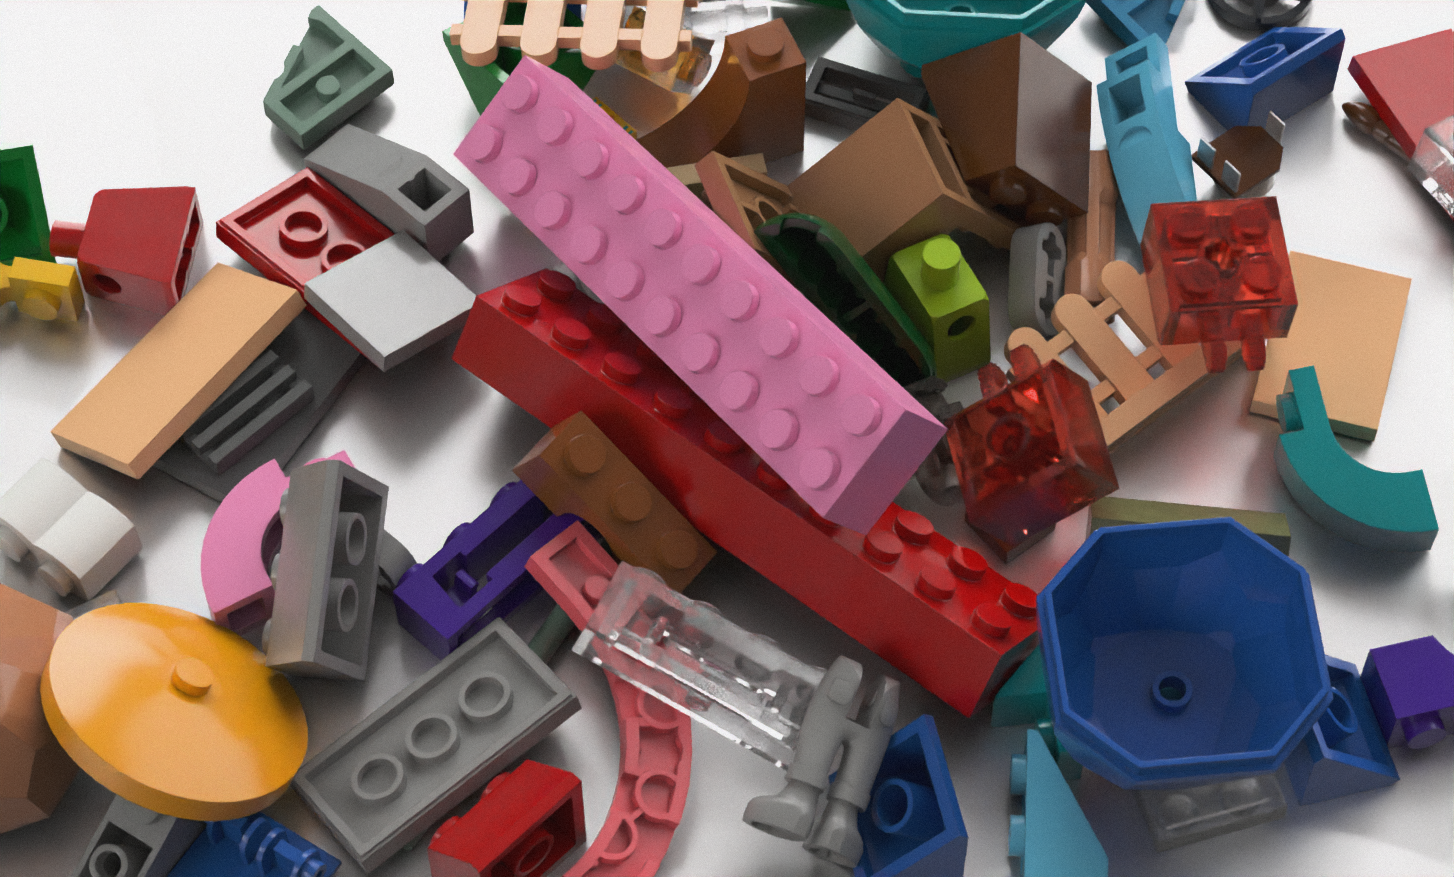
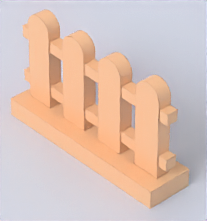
(597, 39)
(1118, 370)

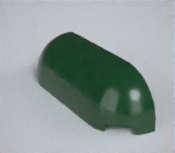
(848, 293)

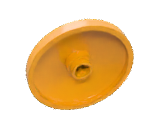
(173, 712)

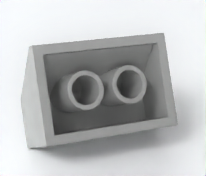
(326, 572)

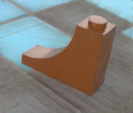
(745, 107)

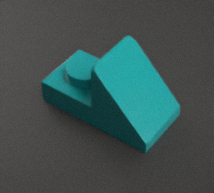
(1025, 702)

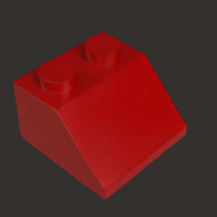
(517, 829)

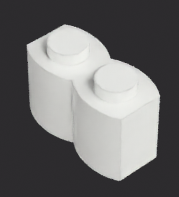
(65, 531)

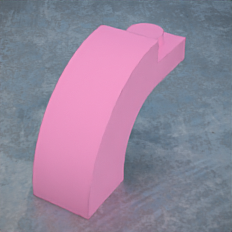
(242, 546)

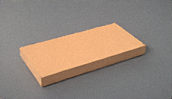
(178, 370)

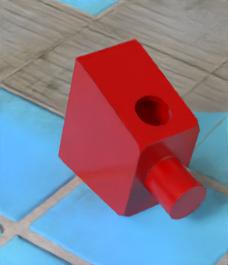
(134, 245)

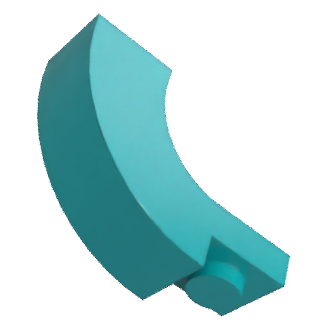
(1337, 491)

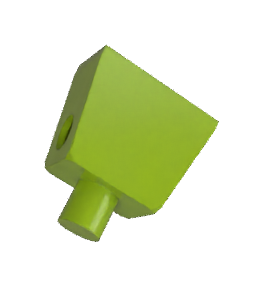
(941, 292)

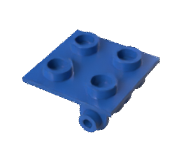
(253, 849)

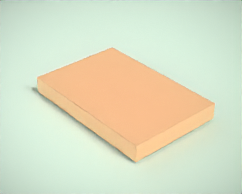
(1350, 334)

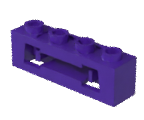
(441, 596)

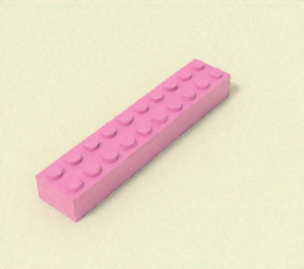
(700, 297)

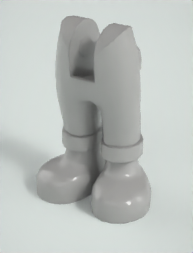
(823, 730)

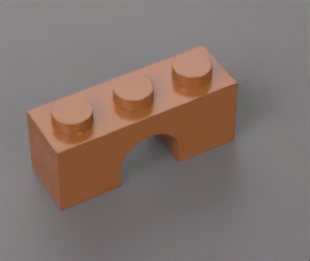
(588, 476)

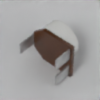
(1243, 158)

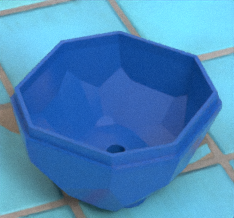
(1190, 612)

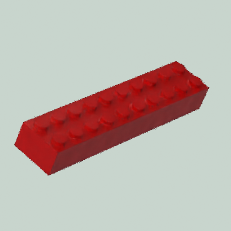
(896, 590)

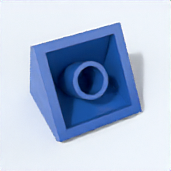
(1272, 73)
(1344, 747)
(913, 810)

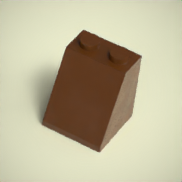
(1017, 125)

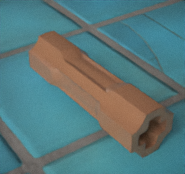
(1092, 235)

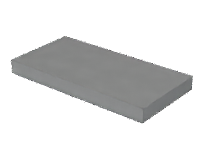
(434, 744)

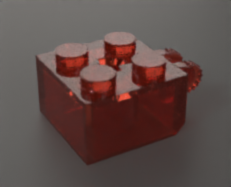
(1219, 276)
(1029, 448)

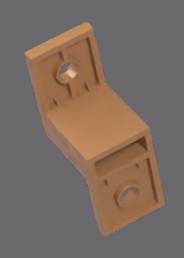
(879, 186)

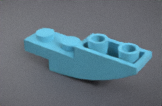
(1142, 132)

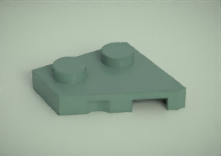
(324, 81)

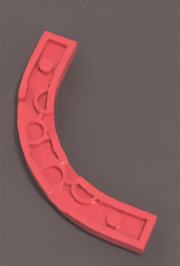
(652, 733)

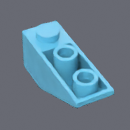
(1052, 829)

